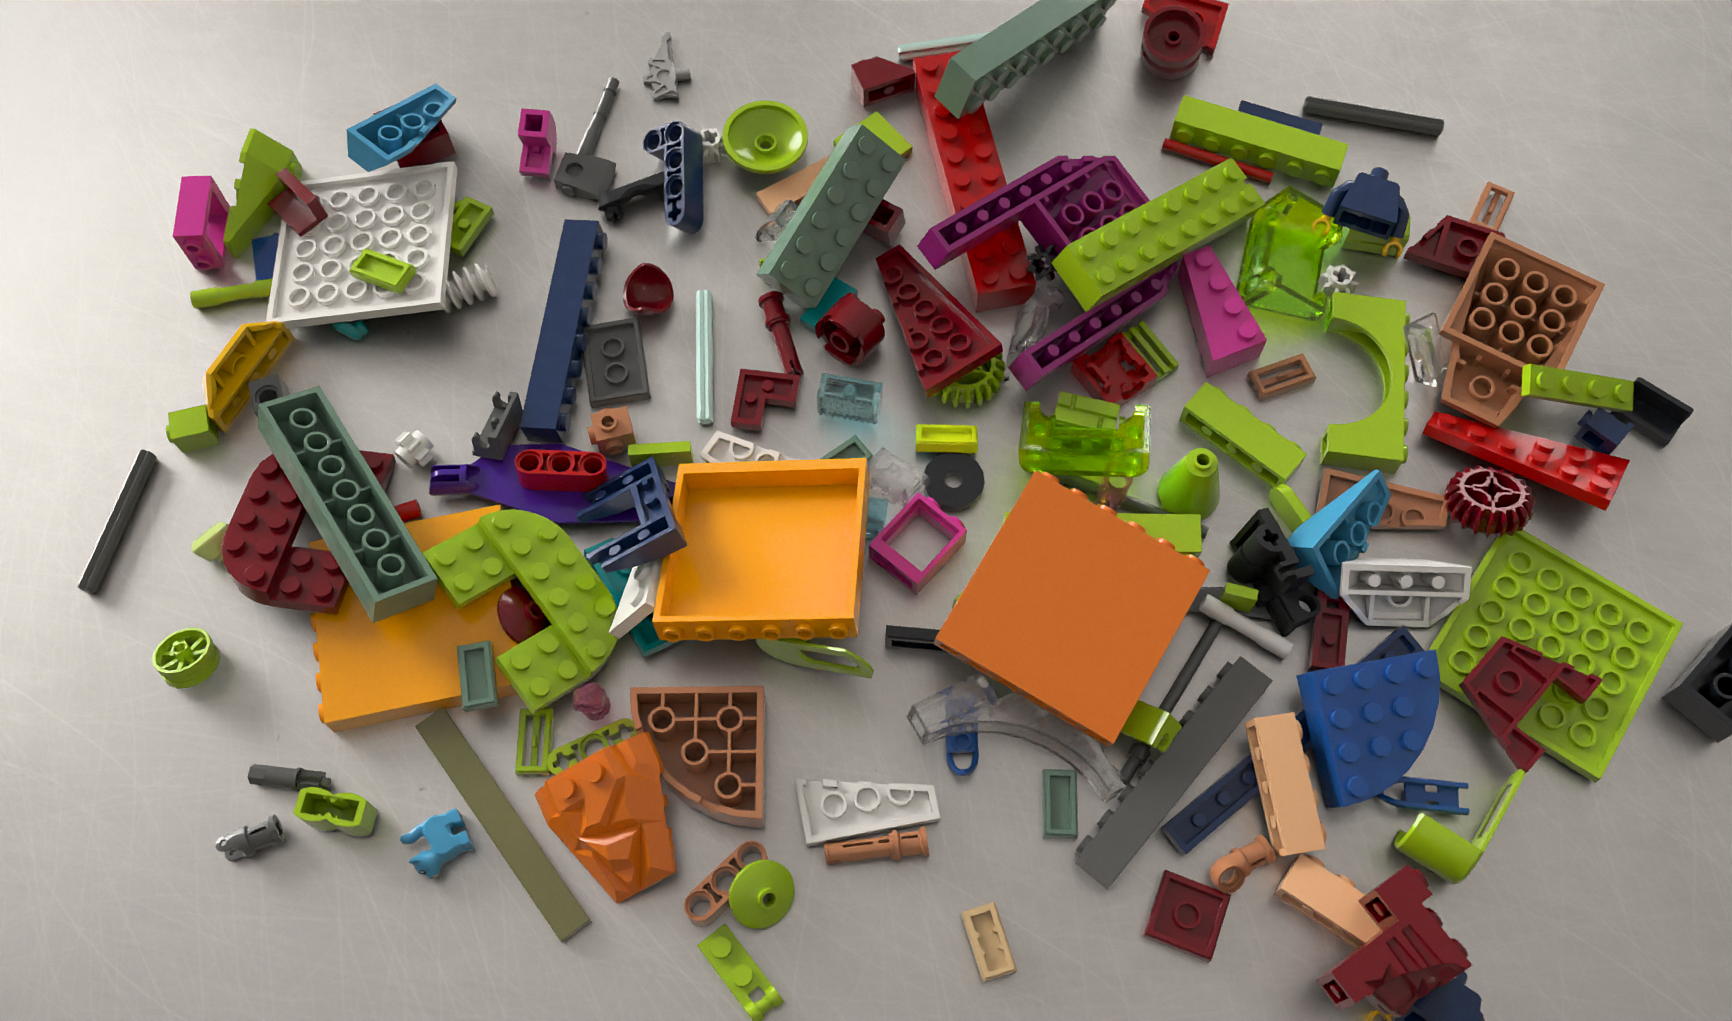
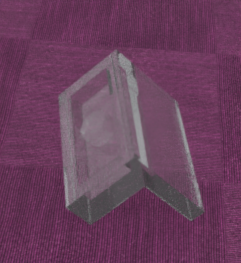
(1426, 350)

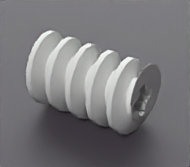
(468, 286)

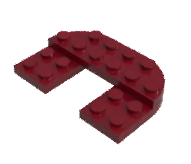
(261, 538)

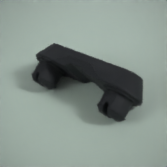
(611, 200)

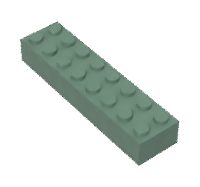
(1016, 51)
(346, 503)

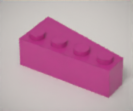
(1218, 314)

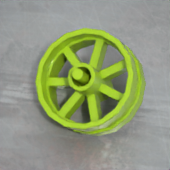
(183, 660)

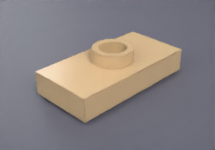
(988, 942)

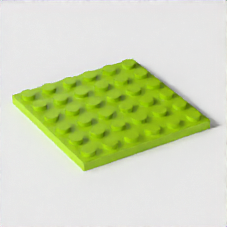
(1572, 618)

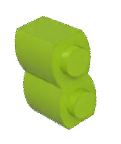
(329, 811)

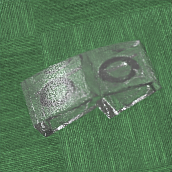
(776, 222)

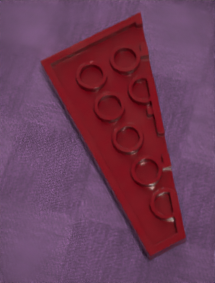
(937, 328)

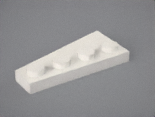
(852, 810)

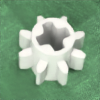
(712, 145)
(1338, 280)
(414, 449)

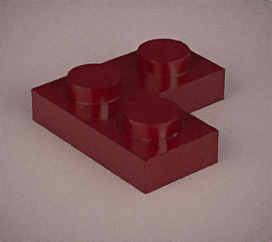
(761, 388)

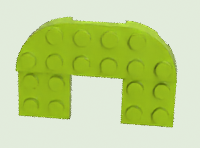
(559, 581)

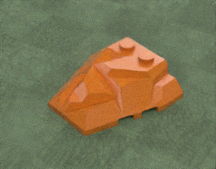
(614, 816)

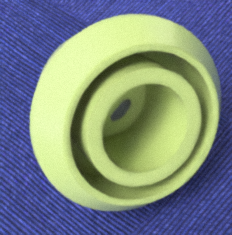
(210, 543)

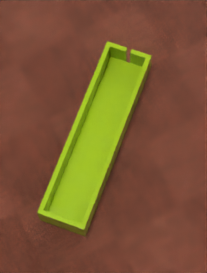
(1157, 234)

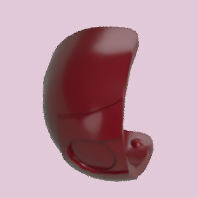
(648, 290)

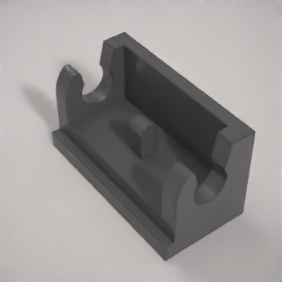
(499, 428)

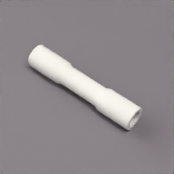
(1263, 636)

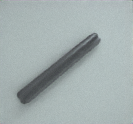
(1373, 115)
(116, 522)

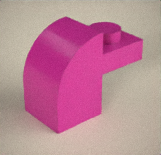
(539, 142)

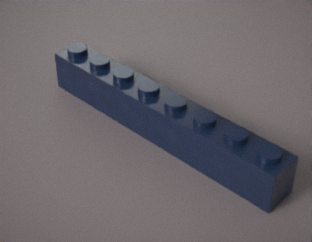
(561, 335)

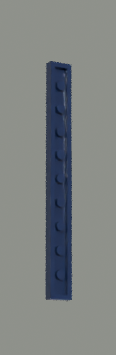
(1240, 782)

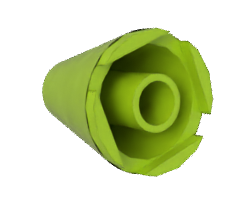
(1191, 484)

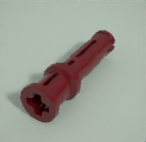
(778, 323)

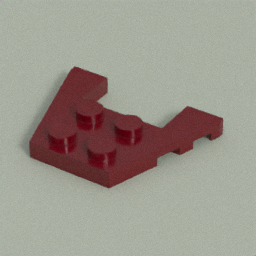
(1509, 684)

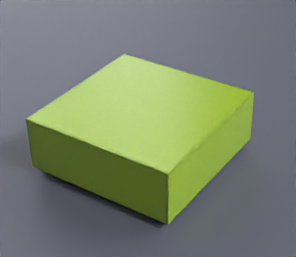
(1239, 596)

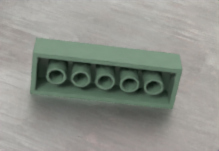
(831, 216)

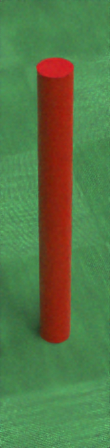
(1214, 159)

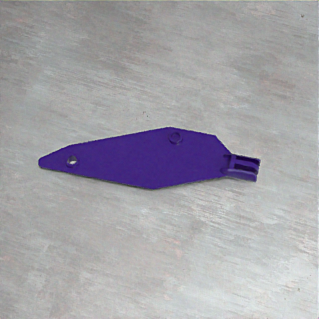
(500, 484)

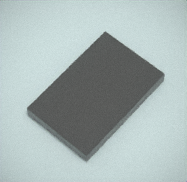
(615, 363)

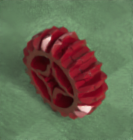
(1489, 501)

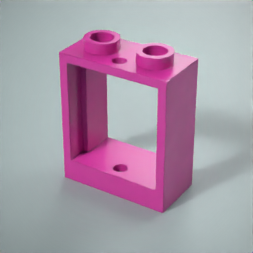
(201, 222)
(900, 567)

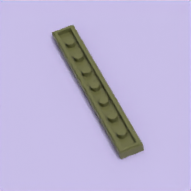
(503, 825)

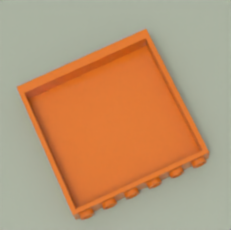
(1072, 607)

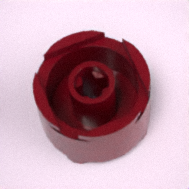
(851, 330)

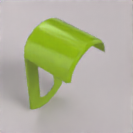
(791, 651)
(1447, 852)

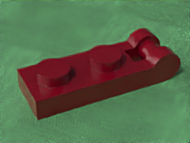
(1329, 634)

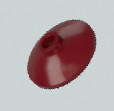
(520, 614)

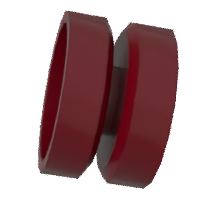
(1172, 42)

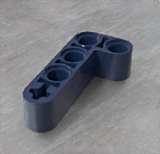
(683, 173)

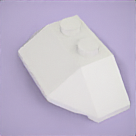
(1403, 590)

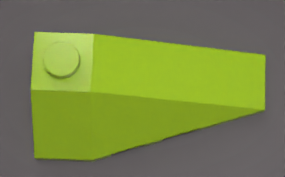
(258, 186)

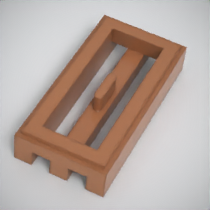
(1498, 192)
(1260, 386)

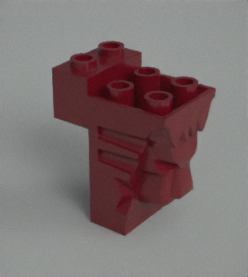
(1404, 957)

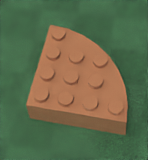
(709, 746)

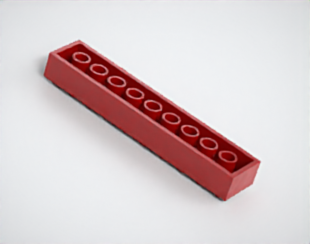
(967, 173)

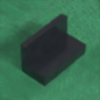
(1655, 413)

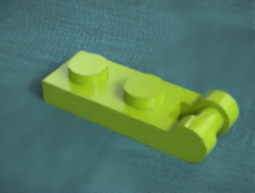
(739, 972)

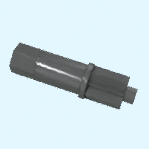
(287, 777)

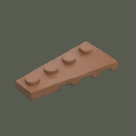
(1405, 509)

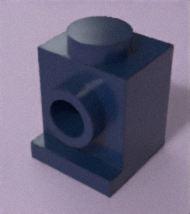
(1601, 431)

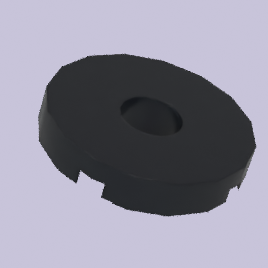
(955, 465)

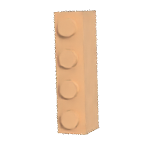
(1285, 784)
(1326, 900)

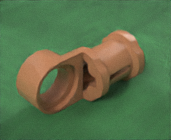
(1243, 862)

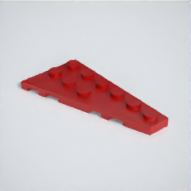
(1563, 467)

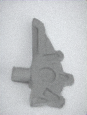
(663, 74)

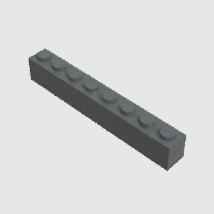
(1172, 773)

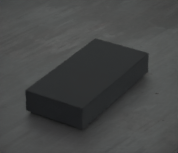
(911, 638)

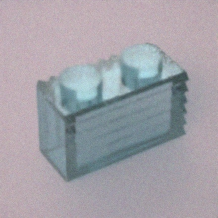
(849, 398)

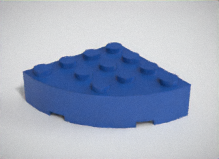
(1369, 722)

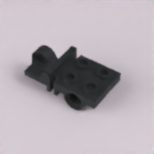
(1270, 565)

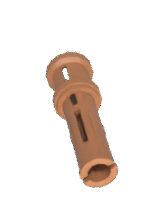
(893, 846)

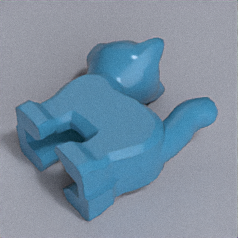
(444, 844)

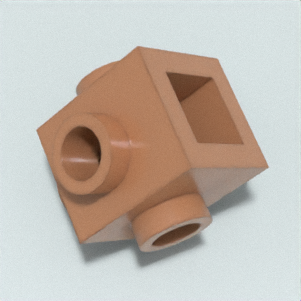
(611, 430)

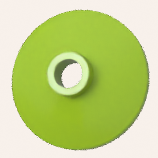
(750, 888)

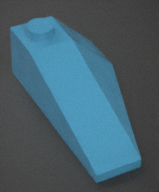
(398, 128)
(1340, 531)

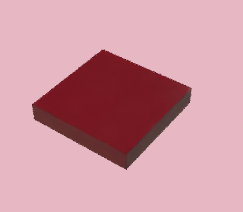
(1187, 916)

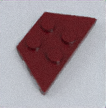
(1450, 246)

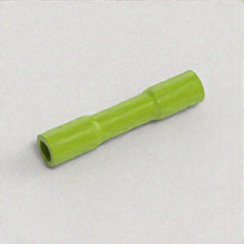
(218, 296)

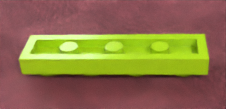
(1577, 388)

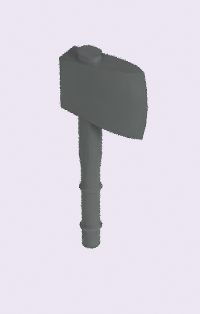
(580, 172)

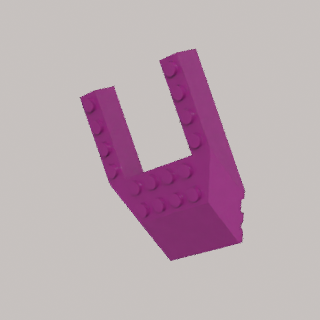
(1056, 207)

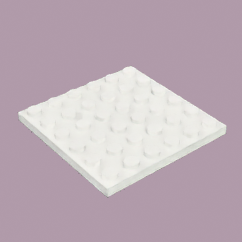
(386, 211)

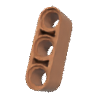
(708, 888)

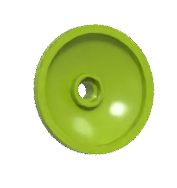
(765, 126)

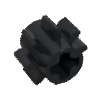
(1037, 265)

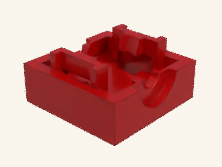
(1106, 366)

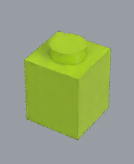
(192, 429)

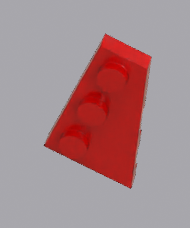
(1209, 11)

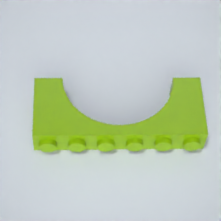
(1379, 438)

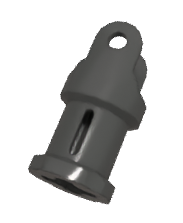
(249, 839)

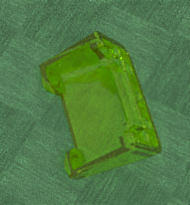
(1286, 257)
(1085, 450)

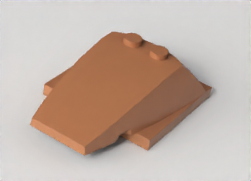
(1511, 315)

